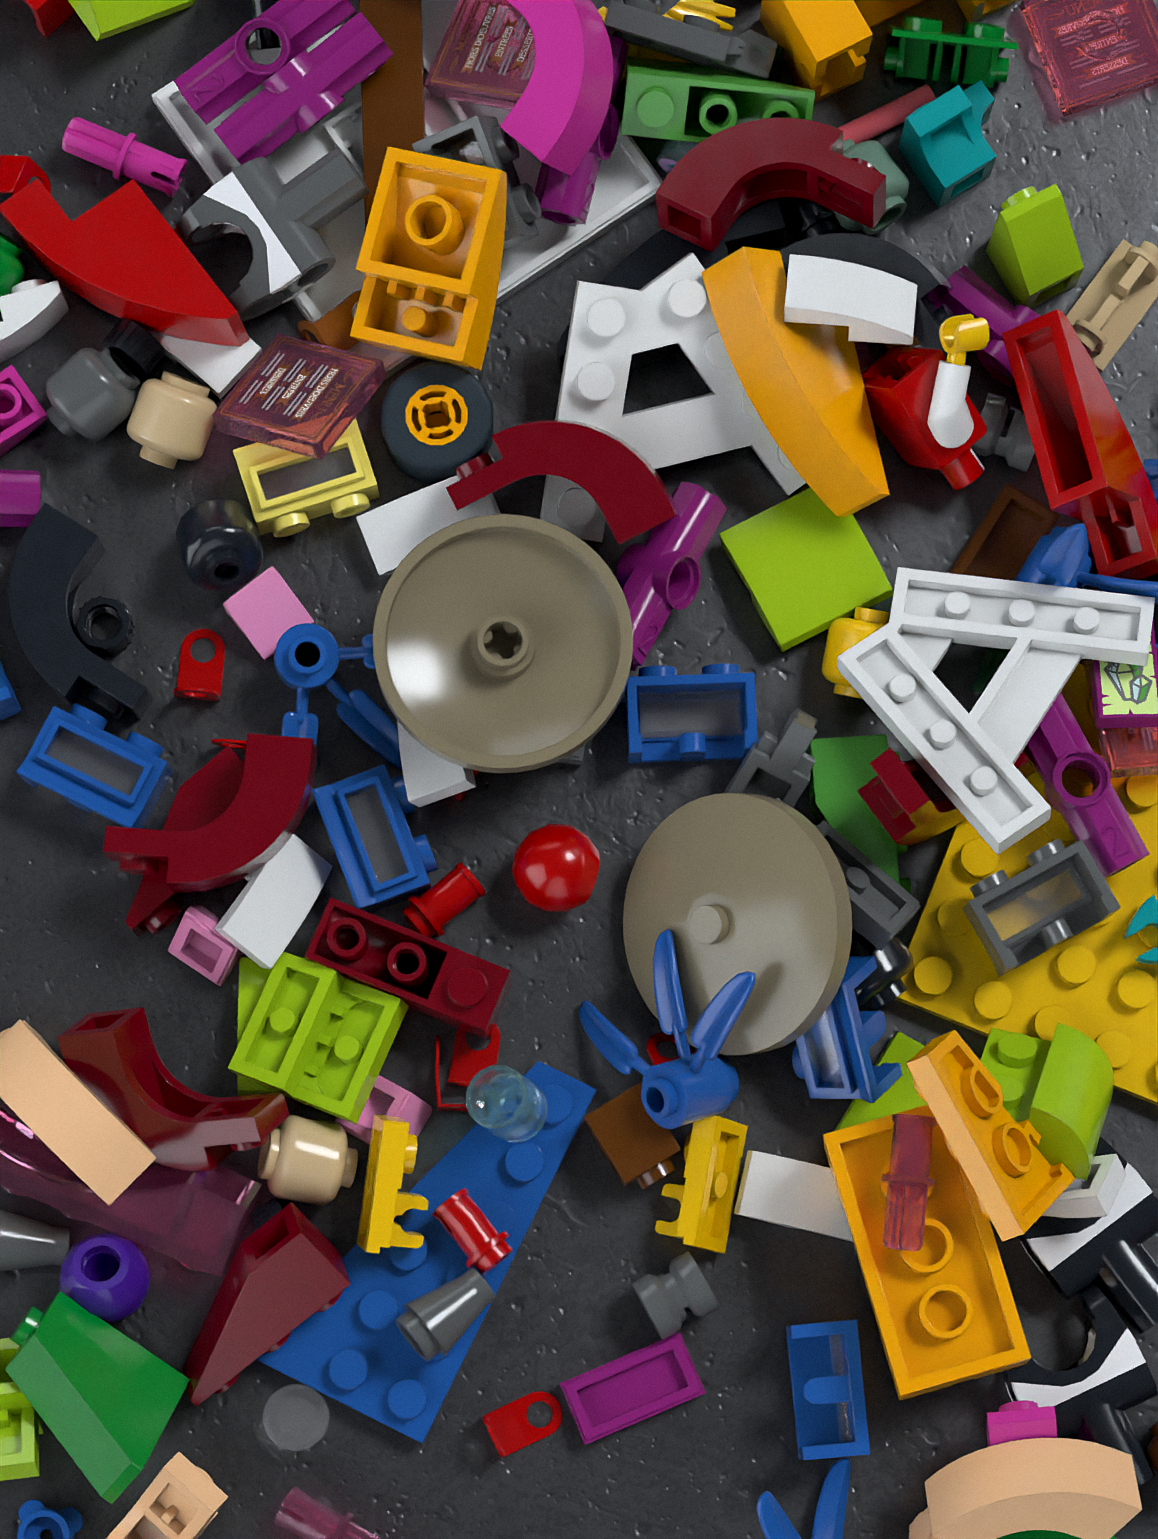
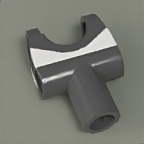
(279, 224)

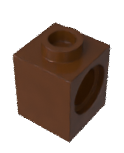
(632, 1139)

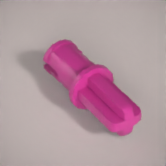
(124, 155)

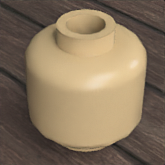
(171, 419)
(307, 1160)

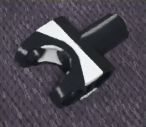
(1104, 1249)
(1097, 1388)

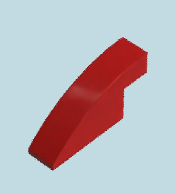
(125, 263)
(1084, 446)

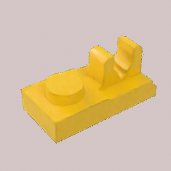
(390, 1155)
(712, 1173)

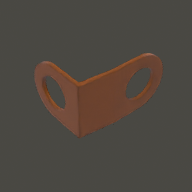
(335, 326)

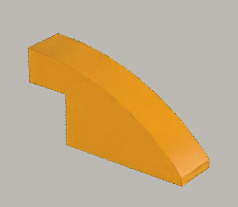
(798, 380)

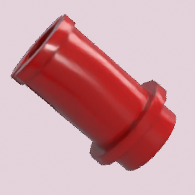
(443, 901)
(473, 1232)

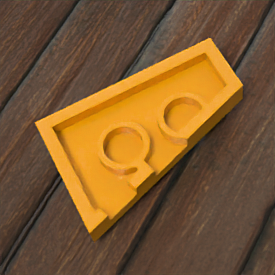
(995, 1152)

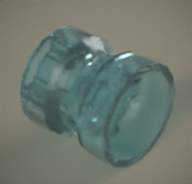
(495, 1094)

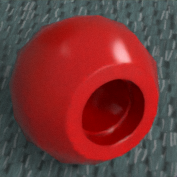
(556, 867)

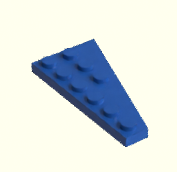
(355, 1344)

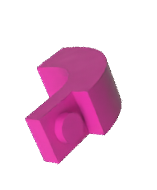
(568, 85)

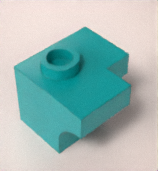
(947, 142)

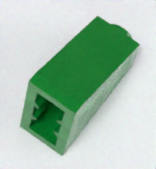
(94, 1390)

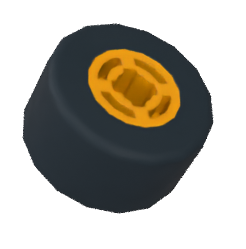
(436, 444)

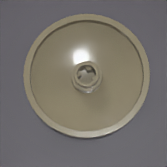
(502, 643)
(742, 892)

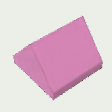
(203, 947)

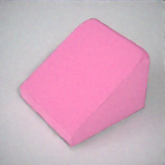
(266, 611)
(393, 1101)

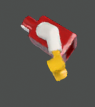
(924, 402)

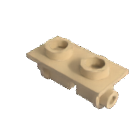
(1116, 300)

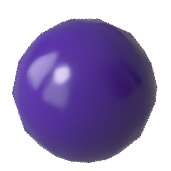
(106, 1276)

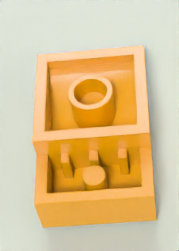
(432, 258)

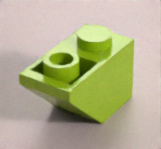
(1035, 246)

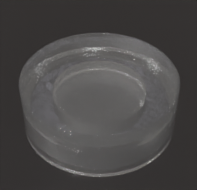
(296, 1417)

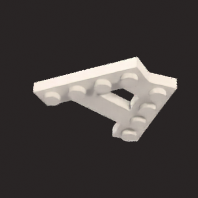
(602, 336)
(976, 751)

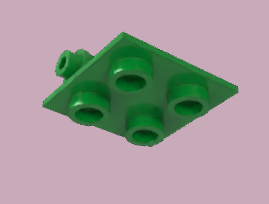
(981, 45)

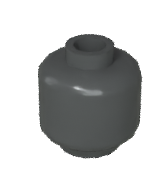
(91, 394)

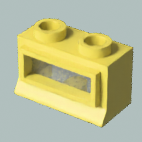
(294, 488)

